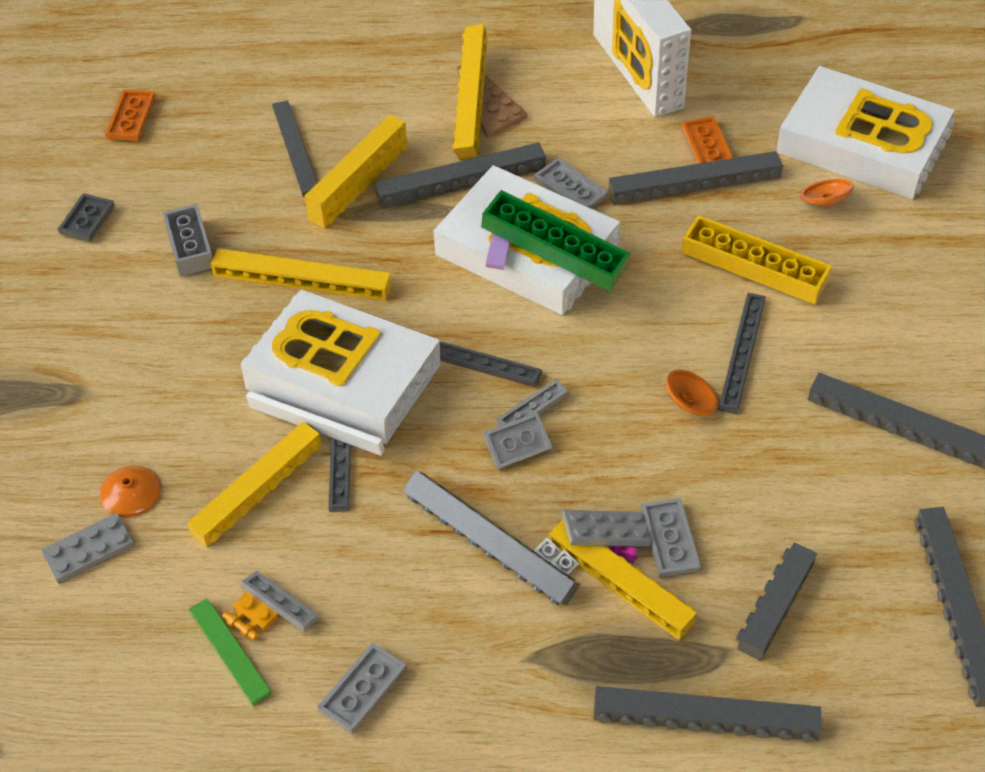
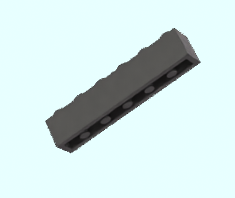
(776, 601)

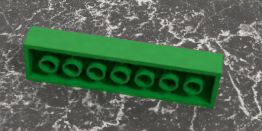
(555, 240)

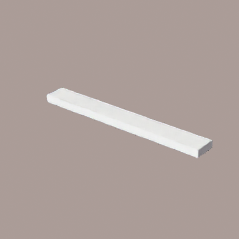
(320, 424)

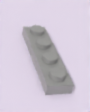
(535, 403)
(280, 601)

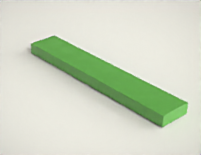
(230, 652)

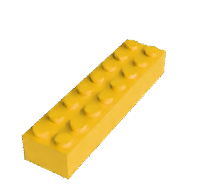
(356, 171)
(756, 259)

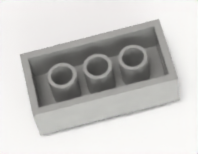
(188, 239)

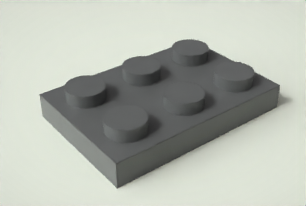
(86, 217)

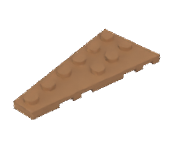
(498, 109)

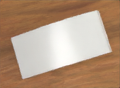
(559, 558)

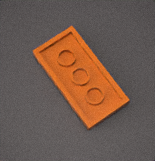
(130, 115)
(706, 139)

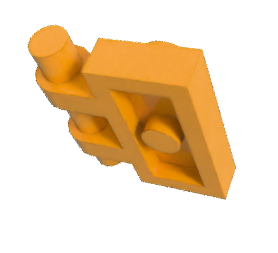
(254, 611)

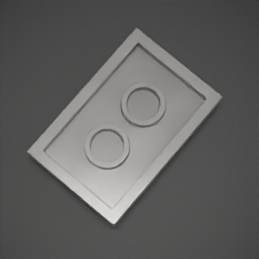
(517, 441)

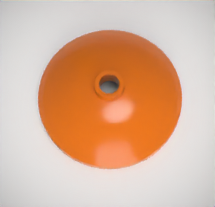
(827, 192)
(691, 392)
(131, 498)

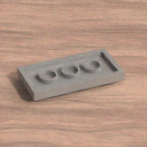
(570, 183)
(606, 528)
(670, 537)
(87, 547)
(362, 688)

